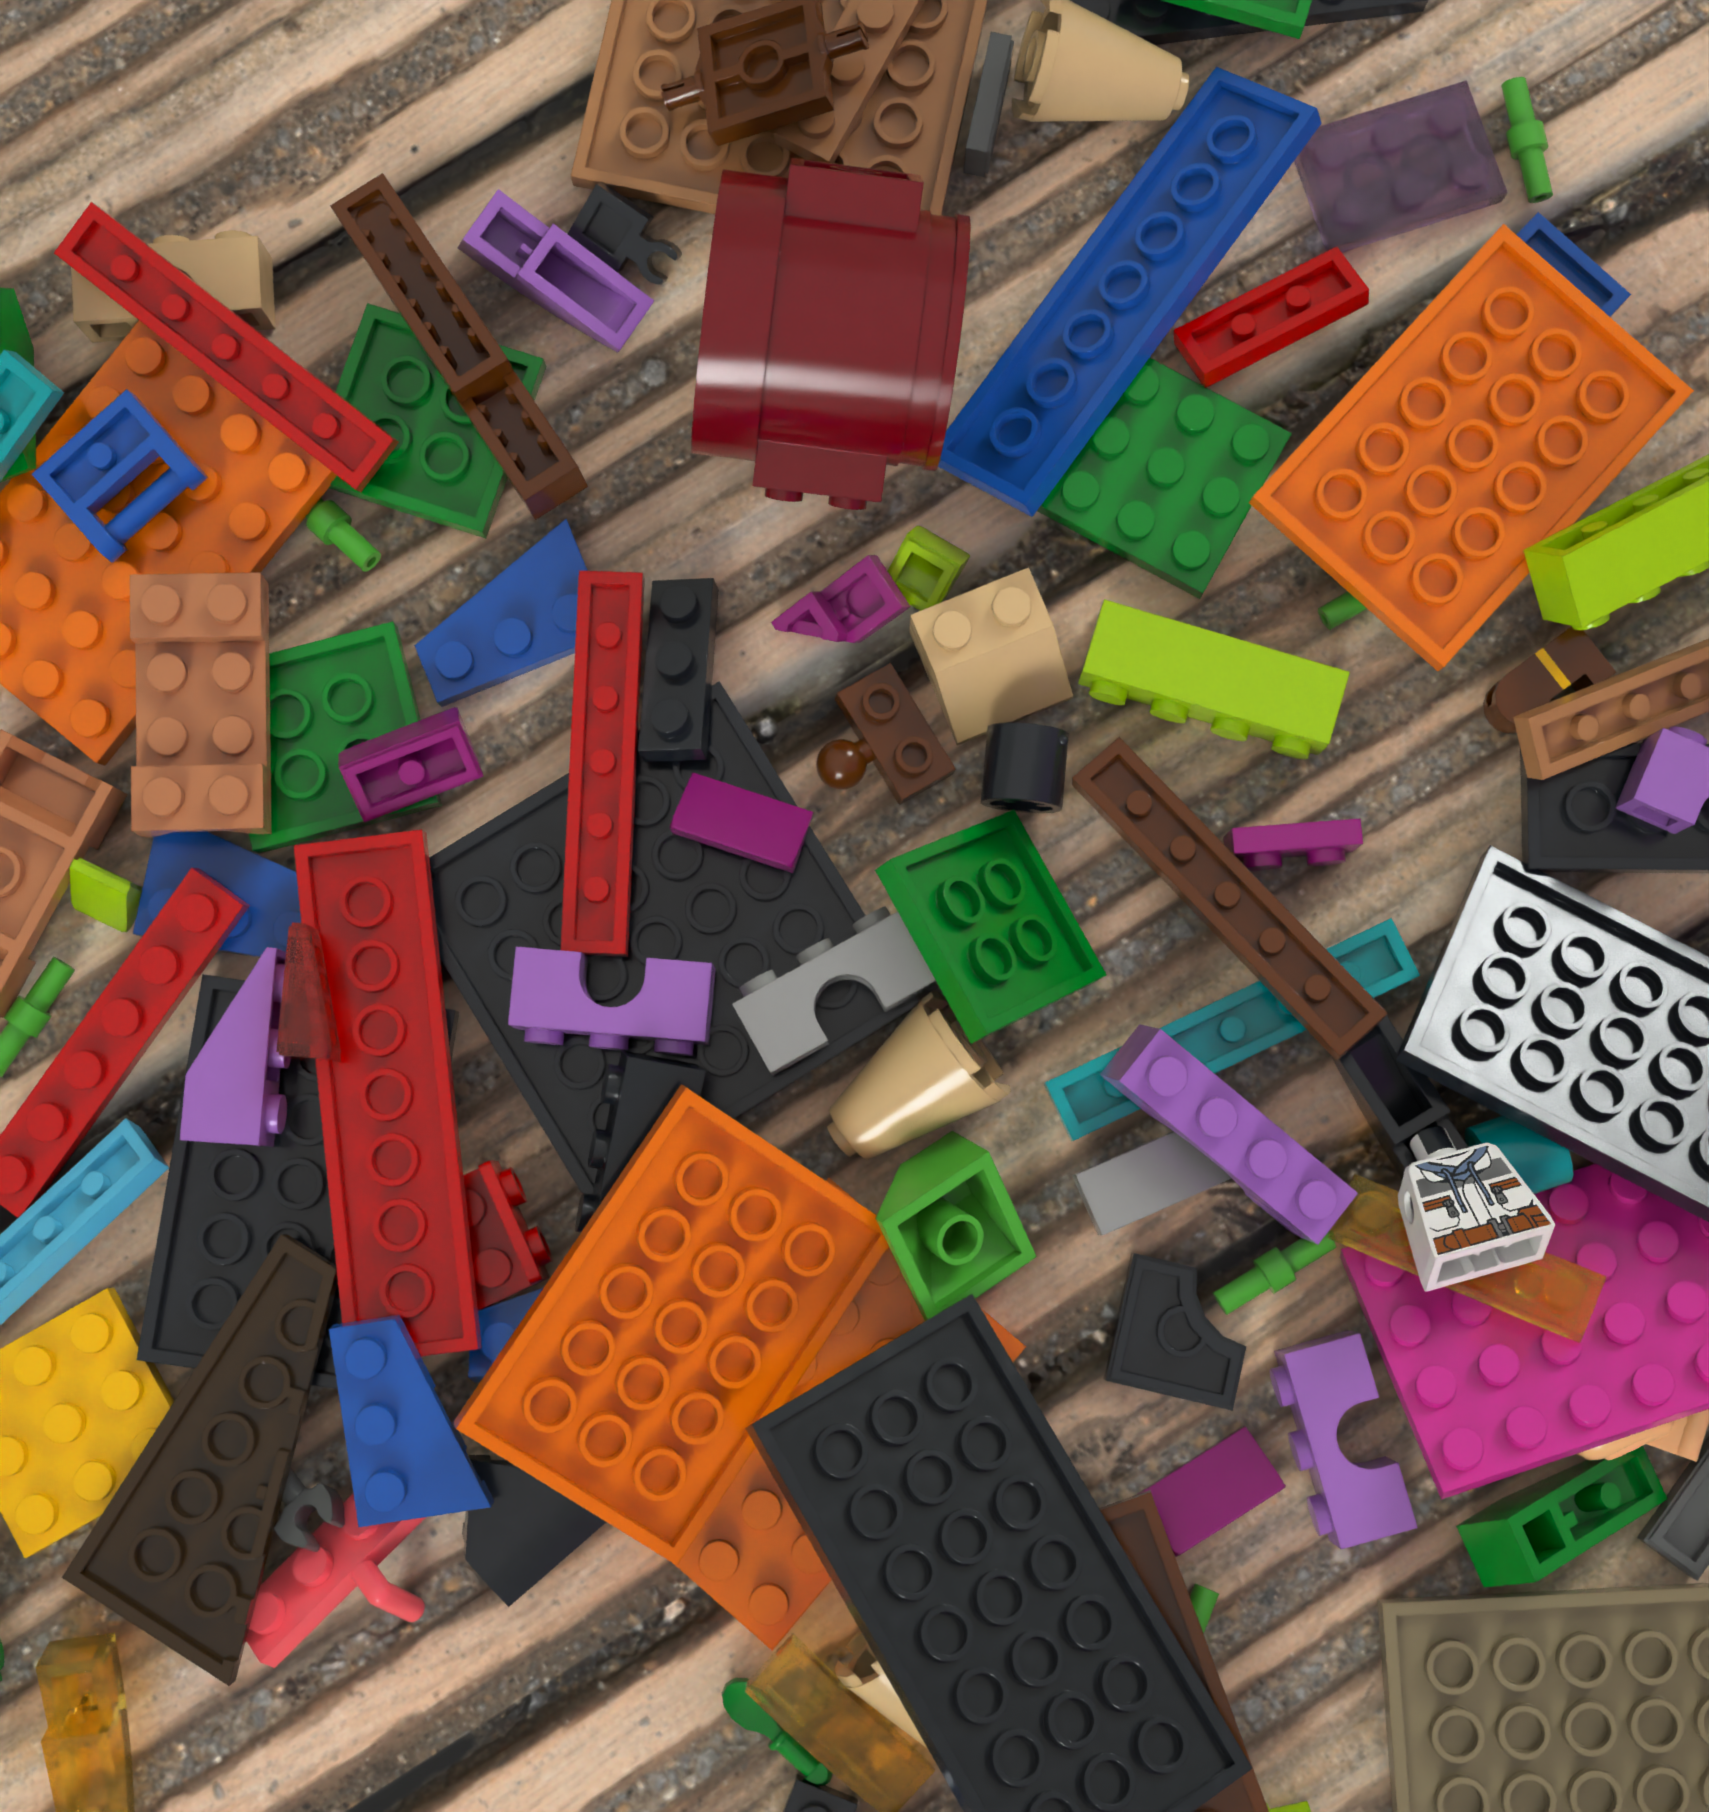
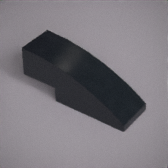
(1392, 1095)

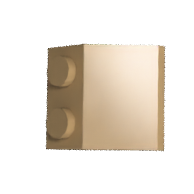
(991, 655)

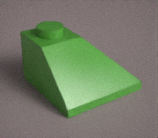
(952, 1224)

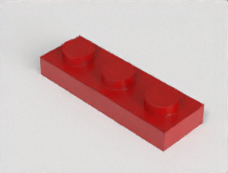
(1271, 317)

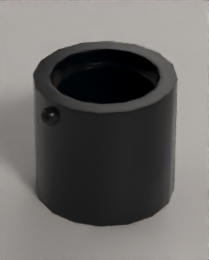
(1024, 767)

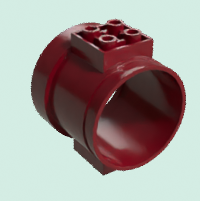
(829, 329)

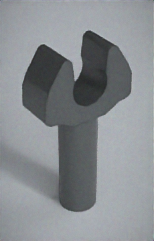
(298, 1506)

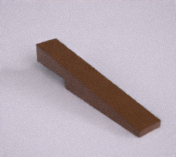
(460, 346)

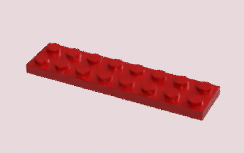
(392, 1095)

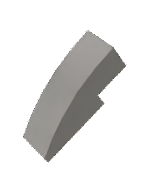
(1145, 1181)

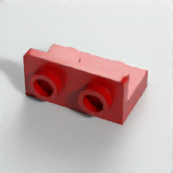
(503, 1248)

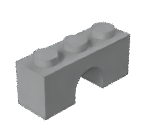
(782, 1009)

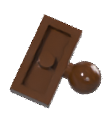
(889, 734)

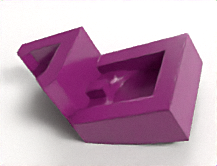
(848, 607)

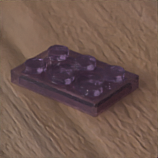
(1399, 168)

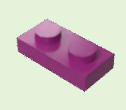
(1319, 841)

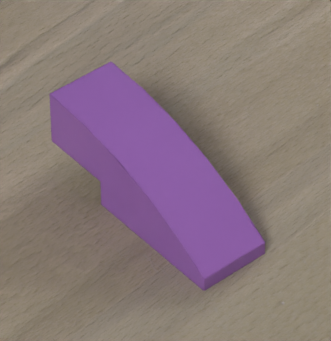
(555, 272)

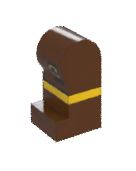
(1561, 663)

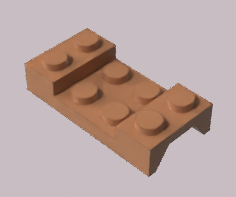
(201, 703)
(45, 822)

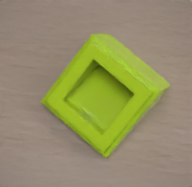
(926, 567)
(104, 895)

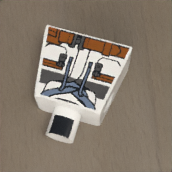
(1468, 1211)

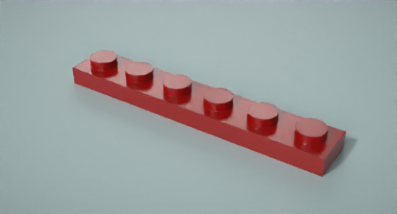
(226, 347)
(603, 763)
(114, 1036)

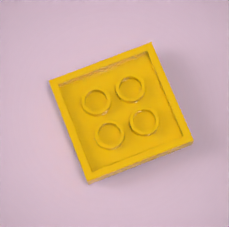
(73, 1419)

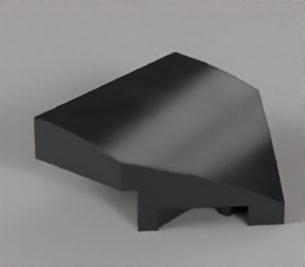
(523, 1530)

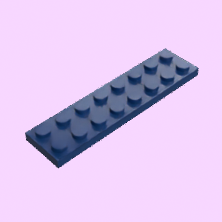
(1126, 289)

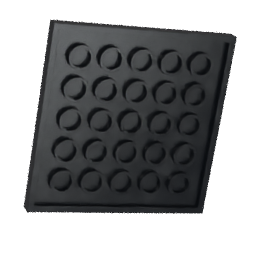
(685, 904)

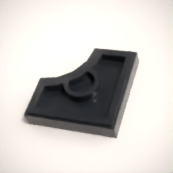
(1167, 1341)

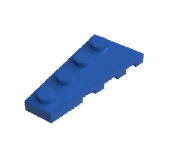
(256, 880)

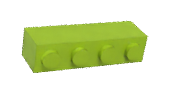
(1624, 550)
(1213, 680)

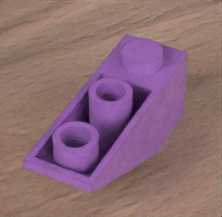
(236, 1076)

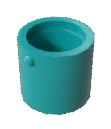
(1534, 1157)

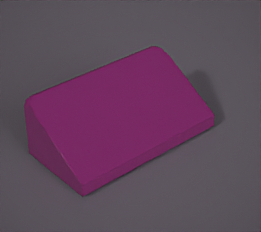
(409, 764)
(741, 822)
(1214, 1489)

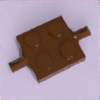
(765, 69)

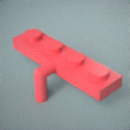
(316, 1582)

